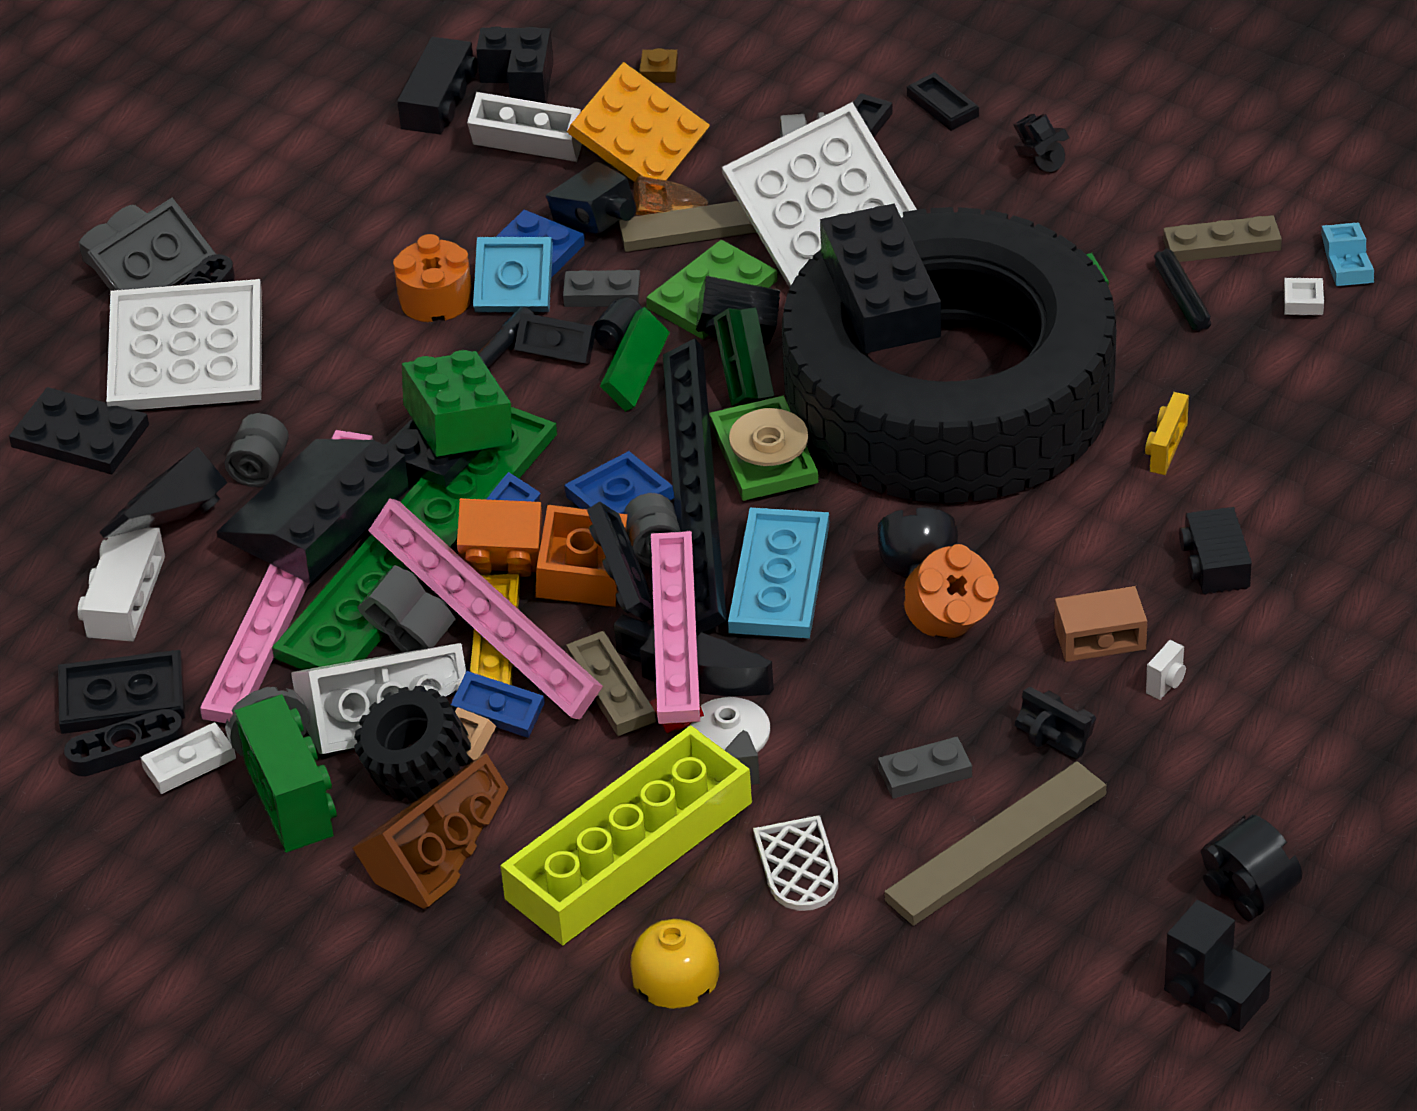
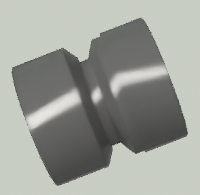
(256, 450)
(649, 515)

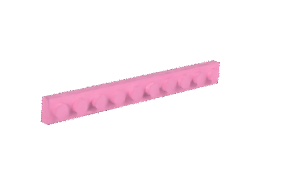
(260, 629)

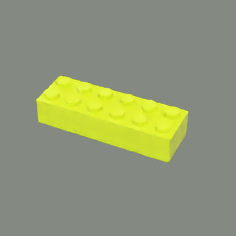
(626, 834)

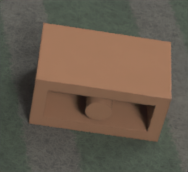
(1100, 623)

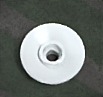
(728, 717)

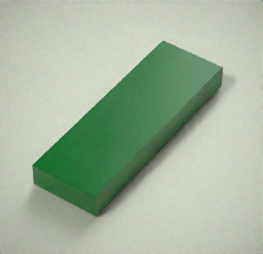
(634, 359)

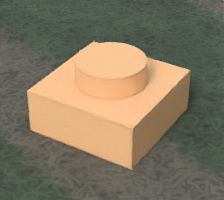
(479, 731)

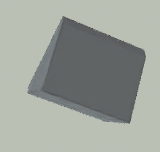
(745, 752)

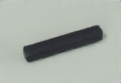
(1182, 290)

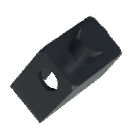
(592, 200)

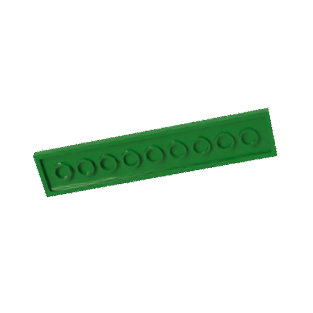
(332, 625)

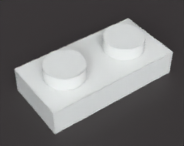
(188, 757)

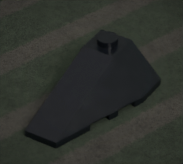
(170, 496)

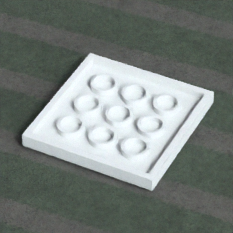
(811, 176)
(185, 345)

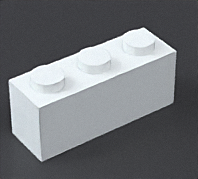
(523, 126)
(122, 584)

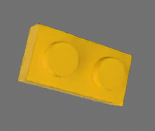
(1170, 428)

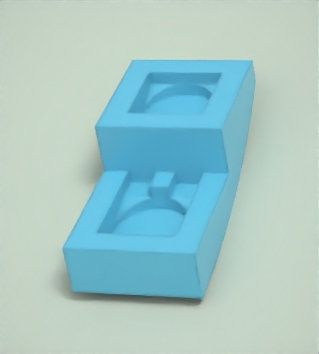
(1347, 254)

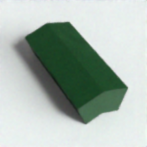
(743, 356)

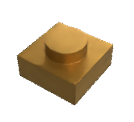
(659, 65)

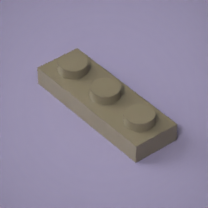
(1223, 238)
(620, 696)

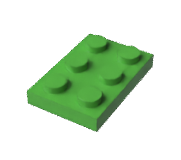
(679, 296)
(758, 480)

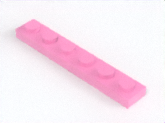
(675, 628)

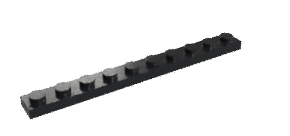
(694, 477)

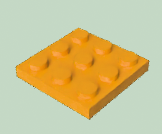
(637, 126)

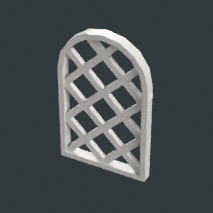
(792, 827)

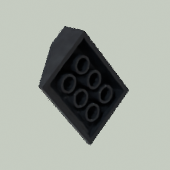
(318, 505)

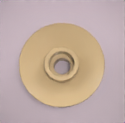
(768, 437)

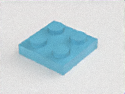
(513, 274)

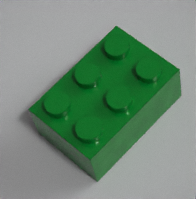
(456, 403)
(286, 772)

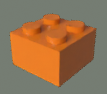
(500, 535)
(571, 560)

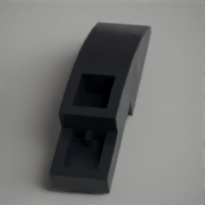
(721, 666)

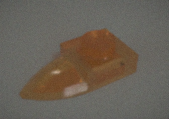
(662, 196)

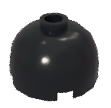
(912, 538)

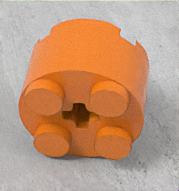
(433, 279)
(967, 580)

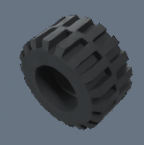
(398, 723)

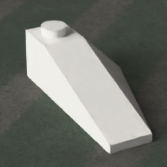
(345, 691)

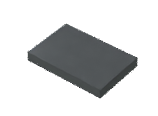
(151, 251)

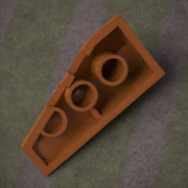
(428, 841)

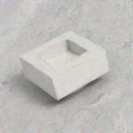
(1303, 296)
(1165, 670)

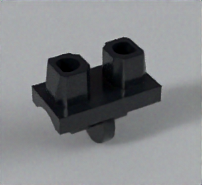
(1039, 141)
(1054, 723)

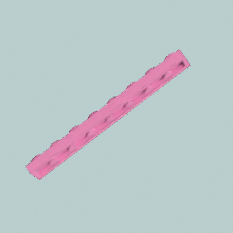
(485, 609)

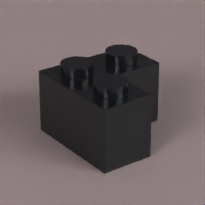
(518, 58)
(1209, 972)

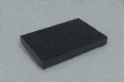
(119, 689)

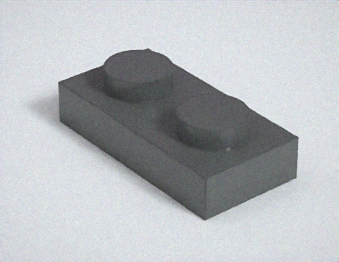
(600, 287)
(925, 767)

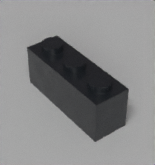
(436, 85)

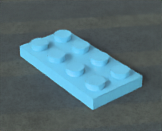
(779, 573)

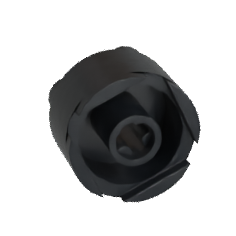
(1250, 866)

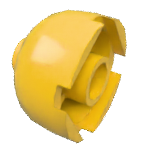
(674, 963)

